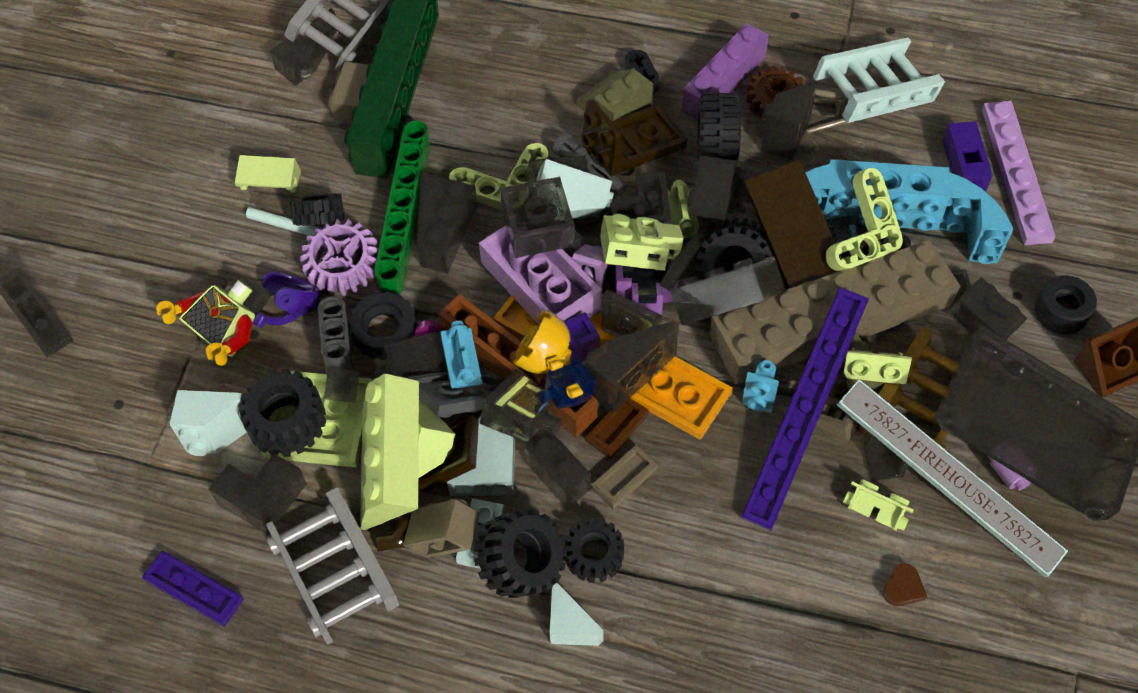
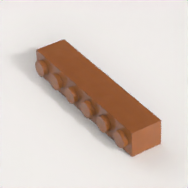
(497, 351)

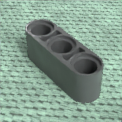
(334, 334)

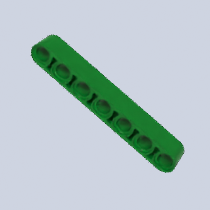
(402, 208)

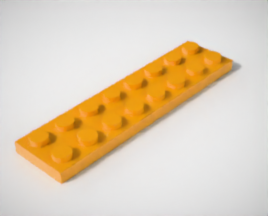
(675, 394)

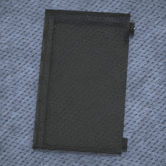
(1041, 425)

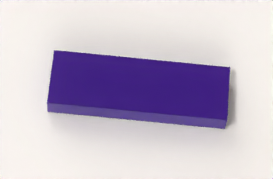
(193, 588)

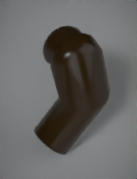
(396, 539)

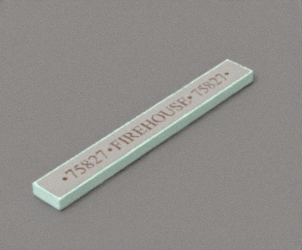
(953, 479)

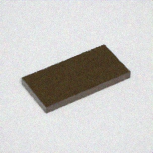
(792, 223)

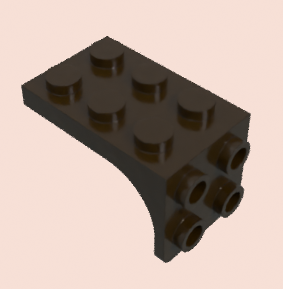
(630, 139)

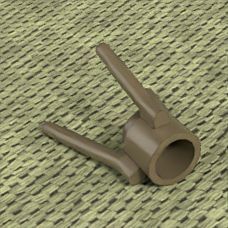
(839, 100)

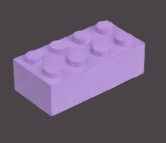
(541, 280)

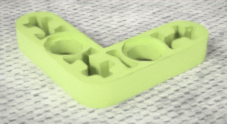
(481, 180)
(876, 227)

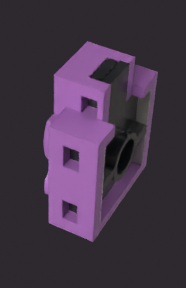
(643, 286)

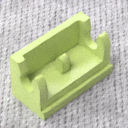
(267, 172)

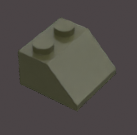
(620, 94)

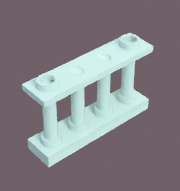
(878, 99)

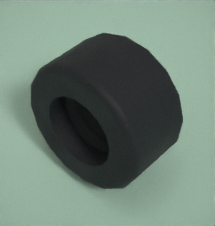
(1073, 291)

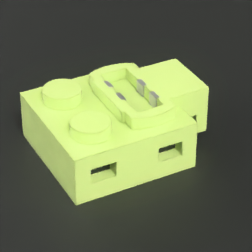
(639, 241)

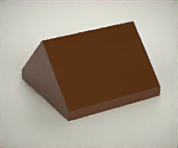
(1111, 358)

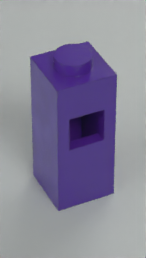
(967, 153)

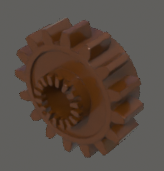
(768, 84)

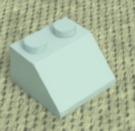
(206, 420)

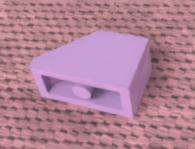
(593, 264)

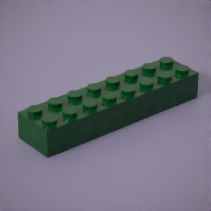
(390, 86)

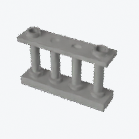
(301, 25)
(363, 565)

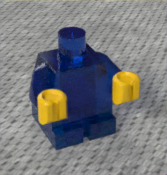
(567, 384)

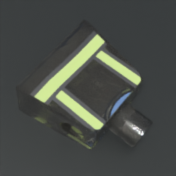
(517, 410)

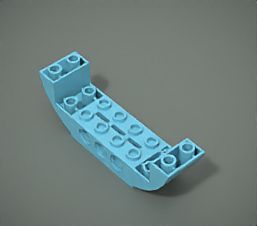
(921, 200)

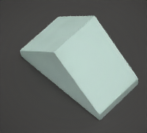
(570, 622)

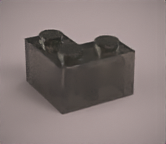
(649, 199)
(262, 497)

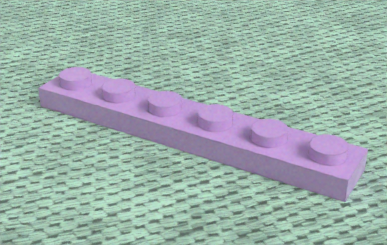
(1018, 173)

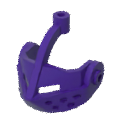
(289, 295)

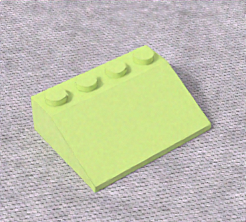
(389, 450)

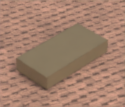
(624, 476)

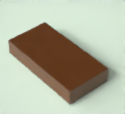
(616, 428)

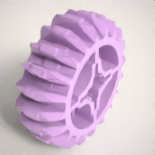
(335, 272)

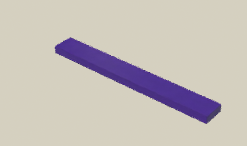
(804, 409)

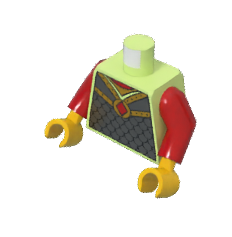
(216, 318)

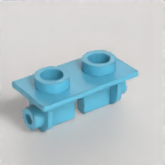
(461, 356)
(761, 387)

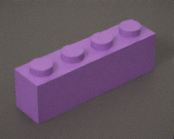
(727, 67)

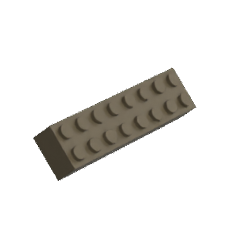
(788, 324)

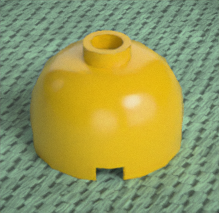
(543, 342)

